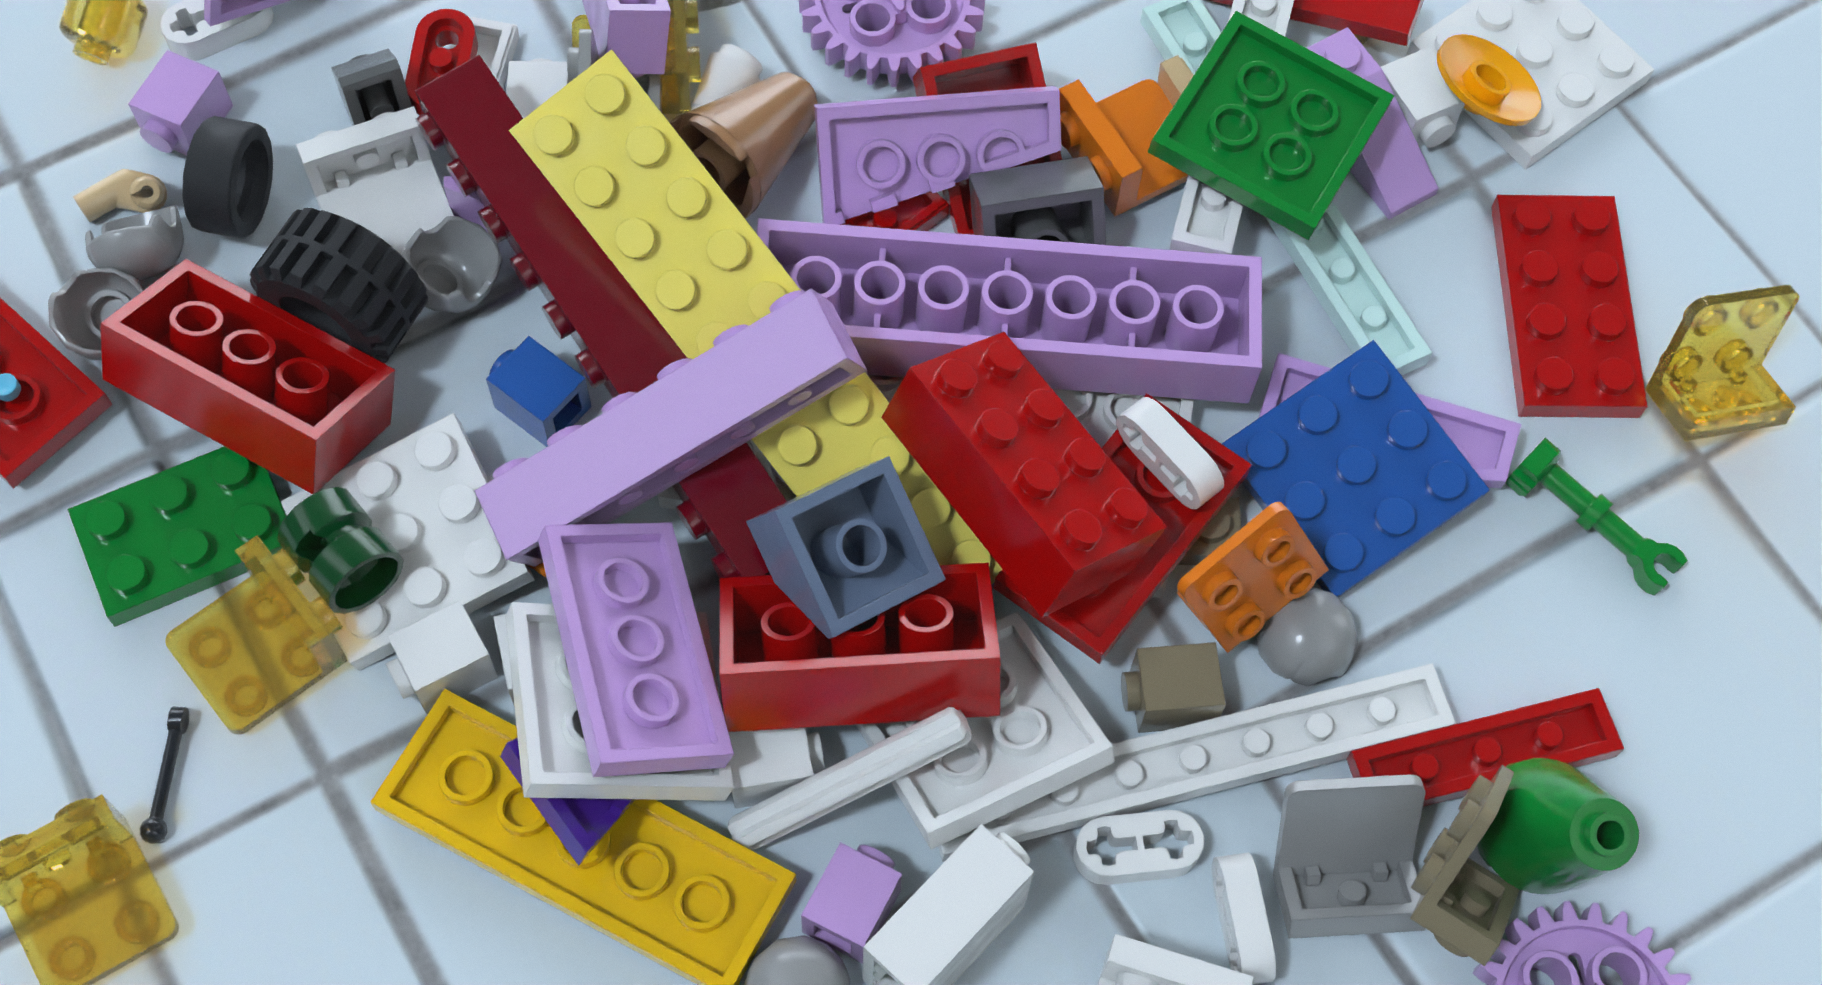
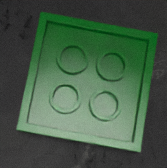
(1271, 124)

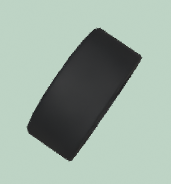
(227, 177)

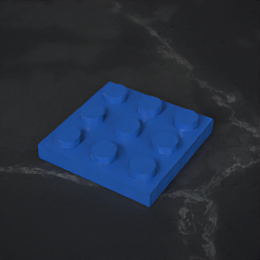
(1357, 467)

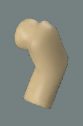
(122, 190)

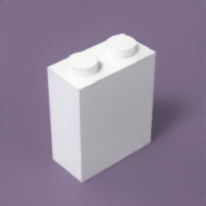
(952, 914)

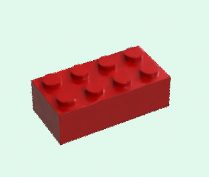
(247, 375)
(1022, 472)
(891, 668)

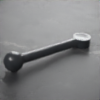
(154, 828)

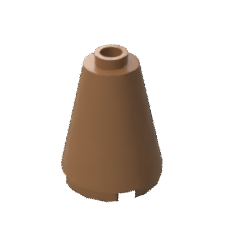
(750, 135)

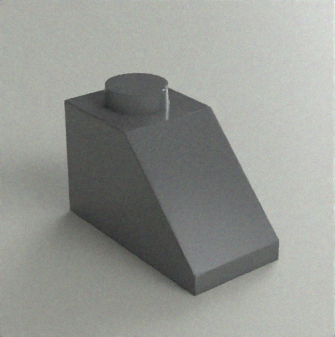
(371, 86)

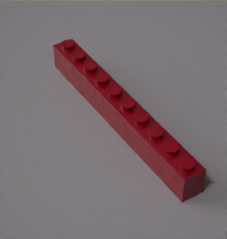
(585, 294)

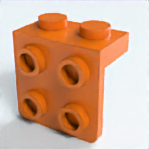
(1117, 141)
(1252, 576)

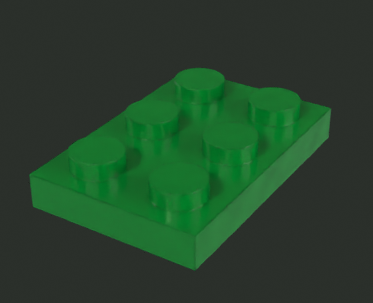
(176, 531)

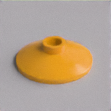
(1488, 80)

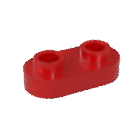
(428, 56)

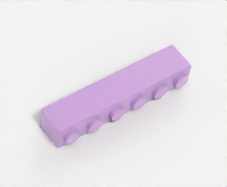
(674, 425)

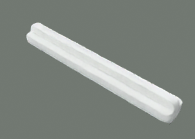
(851, 779)

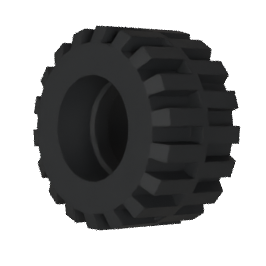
(341, 281)

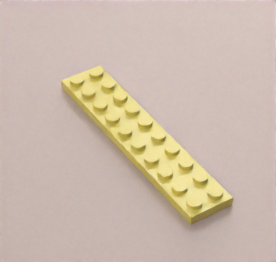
(708, 272)

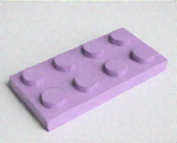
(634, 649)

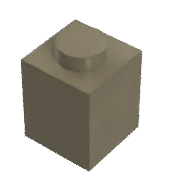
(1173, 686)

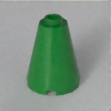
(1557, 829)

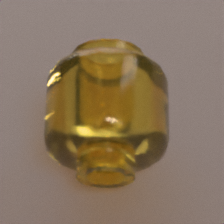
(103, 28)

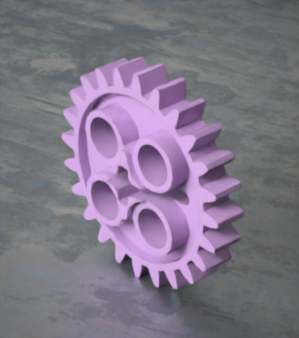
(900, 36)
(1551, 941)

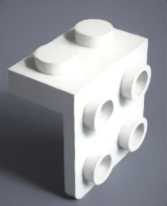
(378, 176)

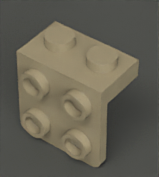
(1459, 897)

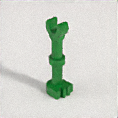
(1595, 513)

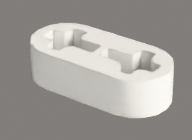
(208, 39)
(1170, 453)
(1136, 831)
(1244, 917)

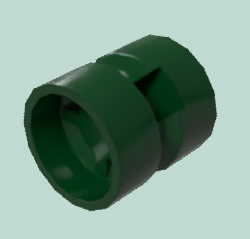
(340, 550)

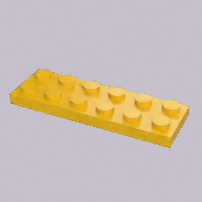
(648, 883)

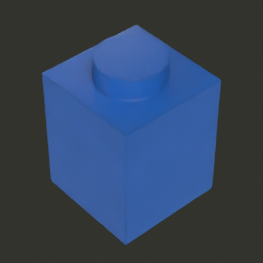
(537, 390)

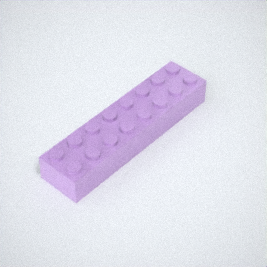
(1073, 309)

